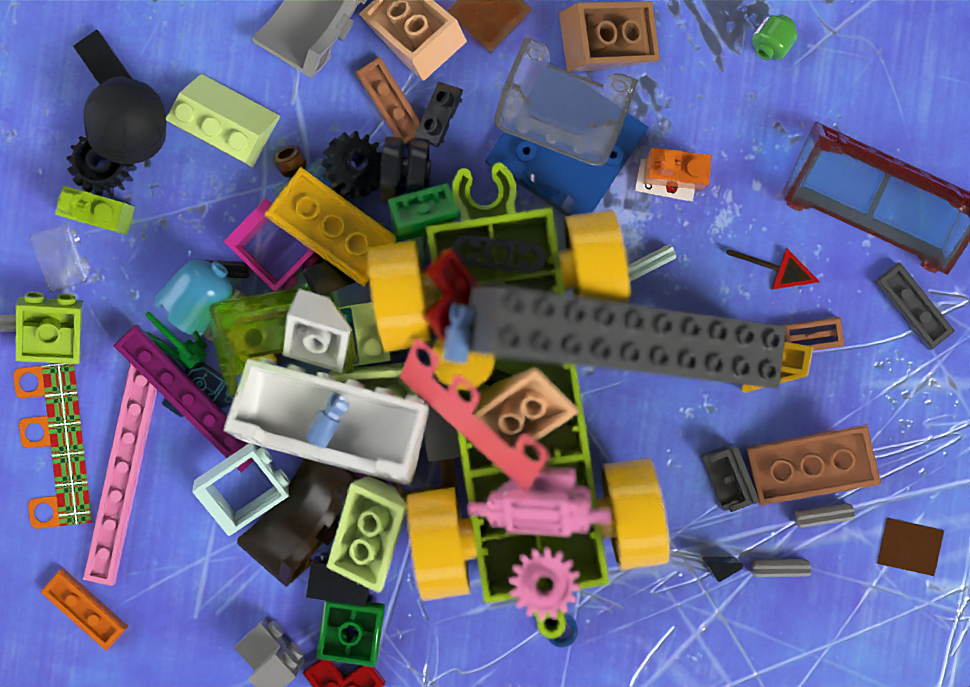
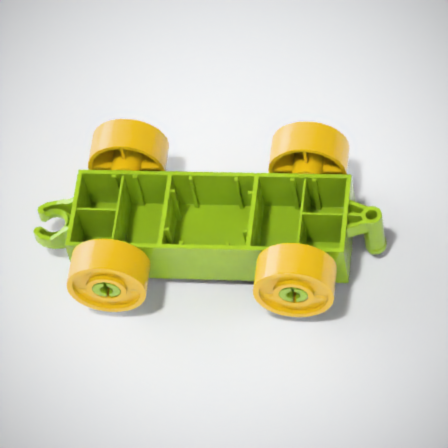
(590, 268)

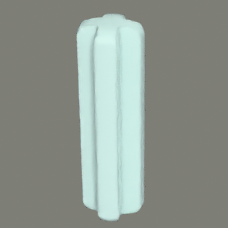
(650, 262)

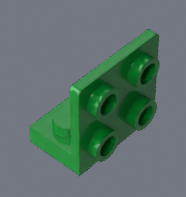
(420, 210)

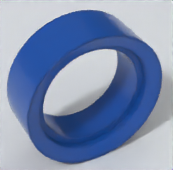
(568, 641)

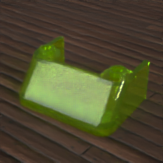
(255, 328)

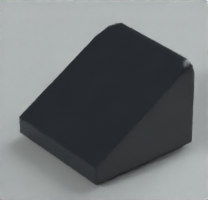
(722, 566)

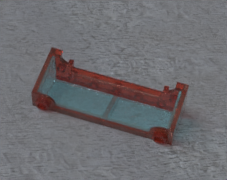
(881, 197)

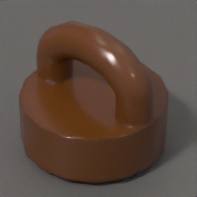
(289, 160)

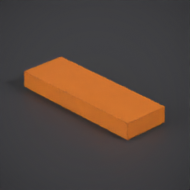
(84, 609)

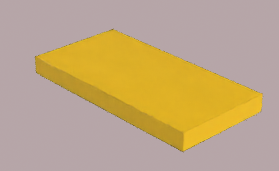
(328, 224)

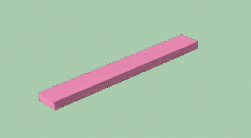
(121, 479)

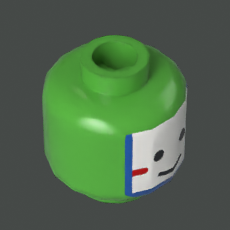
(775, 37)

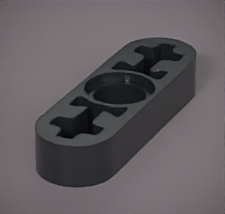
(523, 250)

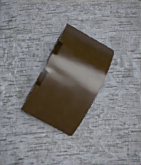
(300, 523)

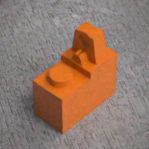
(677, 169)

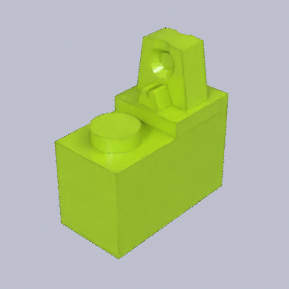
(94, 210)

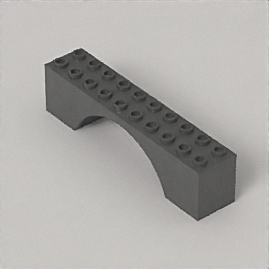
(624, 337)

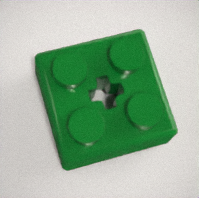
(336, 644)

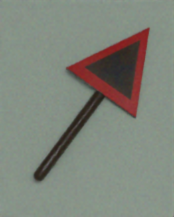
(789, 273)

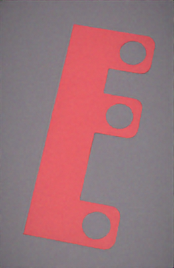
(460, 416)

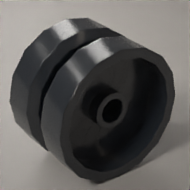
(404, 171)

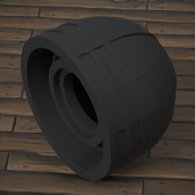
(125, 121)

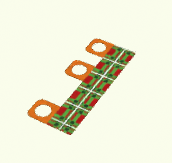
(64, 435)

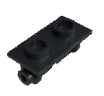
(438, 113)

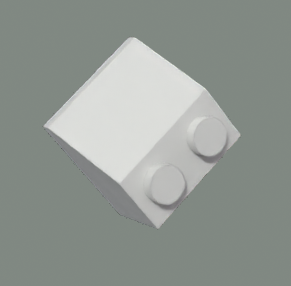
(316, 332)

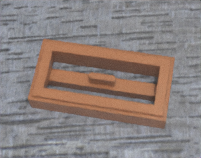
(837, 331)

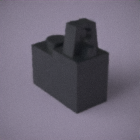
(332, 586)

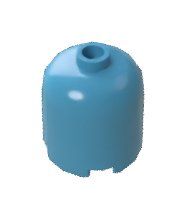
(192, 293)

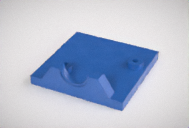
(560, 179)

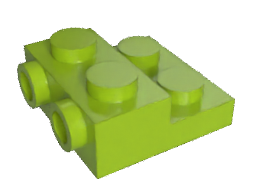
(48, 328)

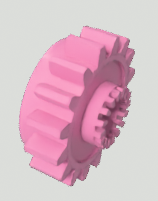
(544, 600)

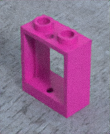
(247, 231)

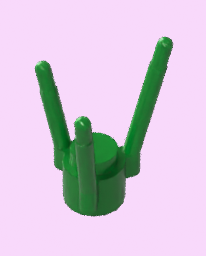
(188, 353)

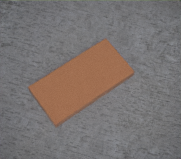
(813, 465)

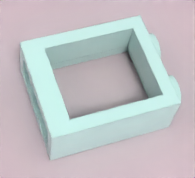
(220, 509)

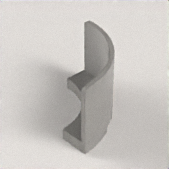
(305, 32)

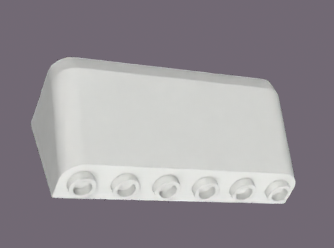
(374, 436)

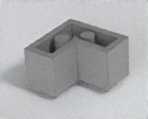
(270, 655)

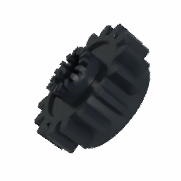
(341, 172)
(98, 178)

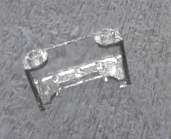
(563, 107)

